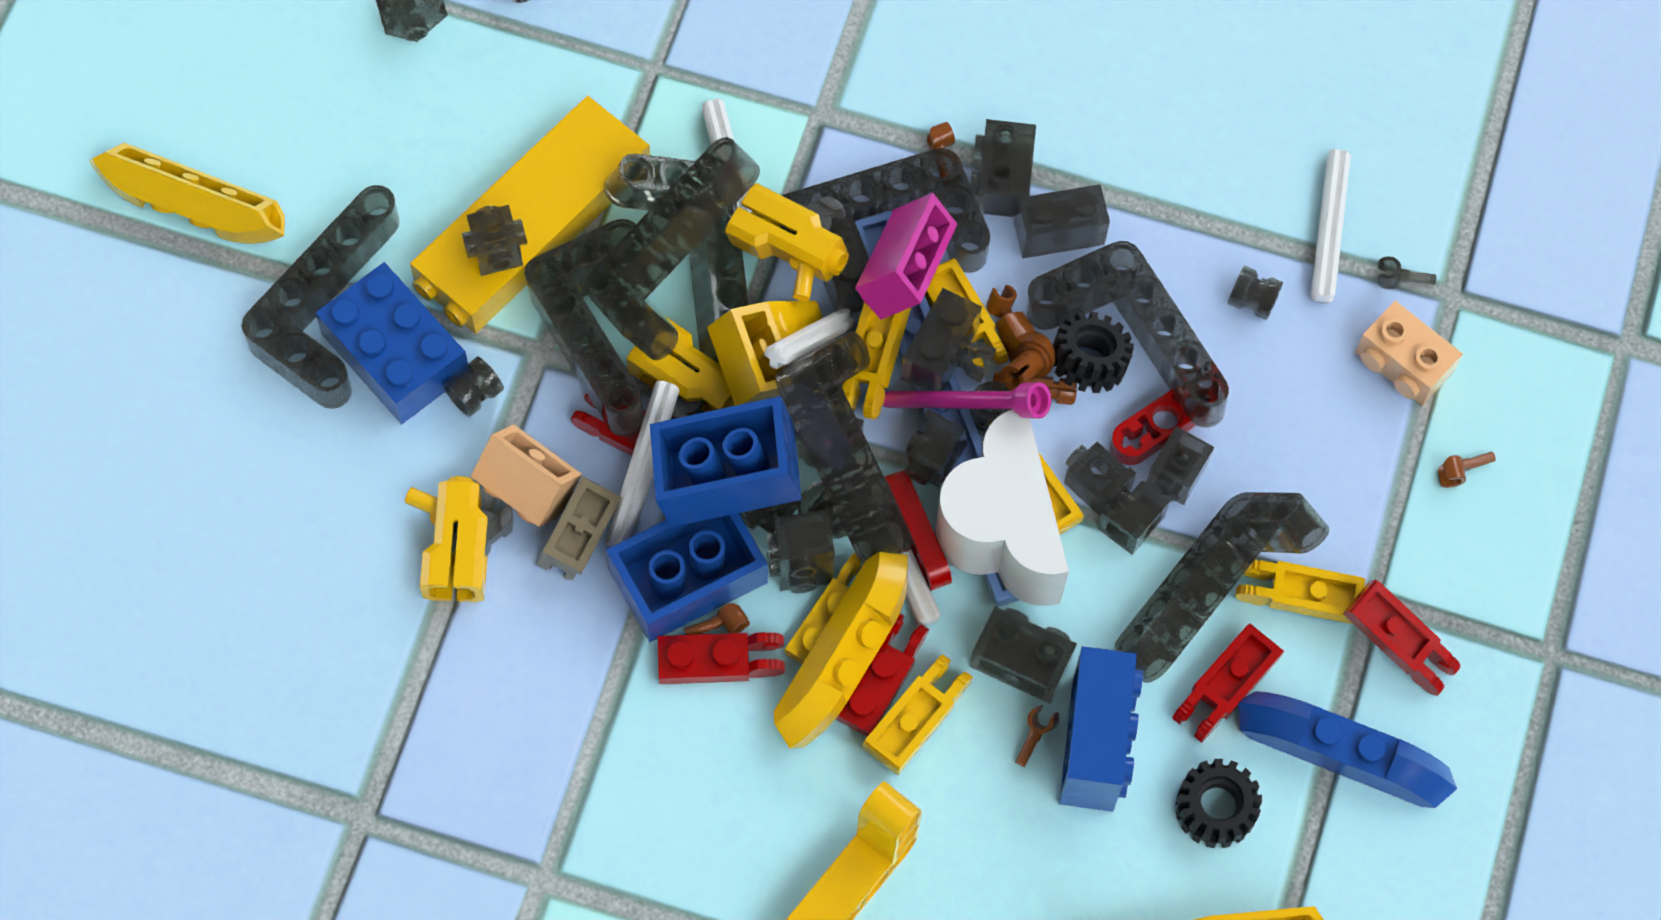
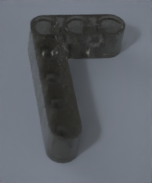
(917, 174)
(663, 240)
(714, 261)
(315, 293)
(564, 293)
(1144, 320)
(839, 446)
(1211, 569)

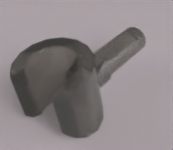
(1400, 275)

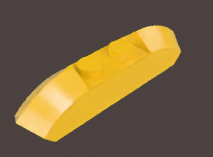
(204, 199)
(843, 650)

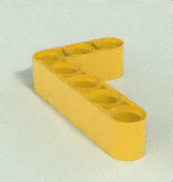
(884, 837)

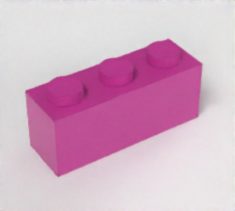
(906, 256)

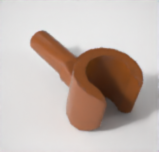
(941, 137)
(1453, 469)
(729, 616)
(1035, 734)

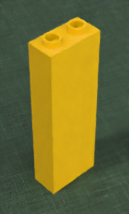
(553, 192)

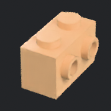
(1408, 353)
(525, 475)

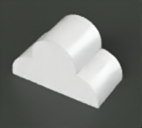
(1001, 515)

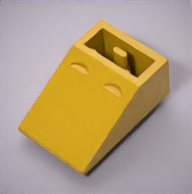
(743, 337)

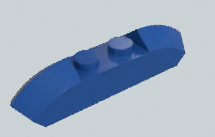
(1346, 748)

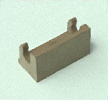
(579, 529)

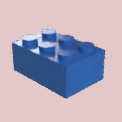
(392, 342)
(725, 461)
(685, 571)
(1100, 729)

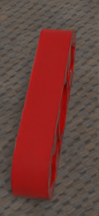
(1133, 428)
(924, 542)

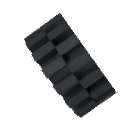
(1096, 335)
(1230, 779)

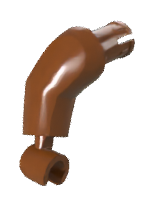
(1027, 349)

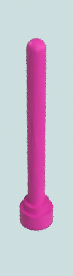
(1028, 400)

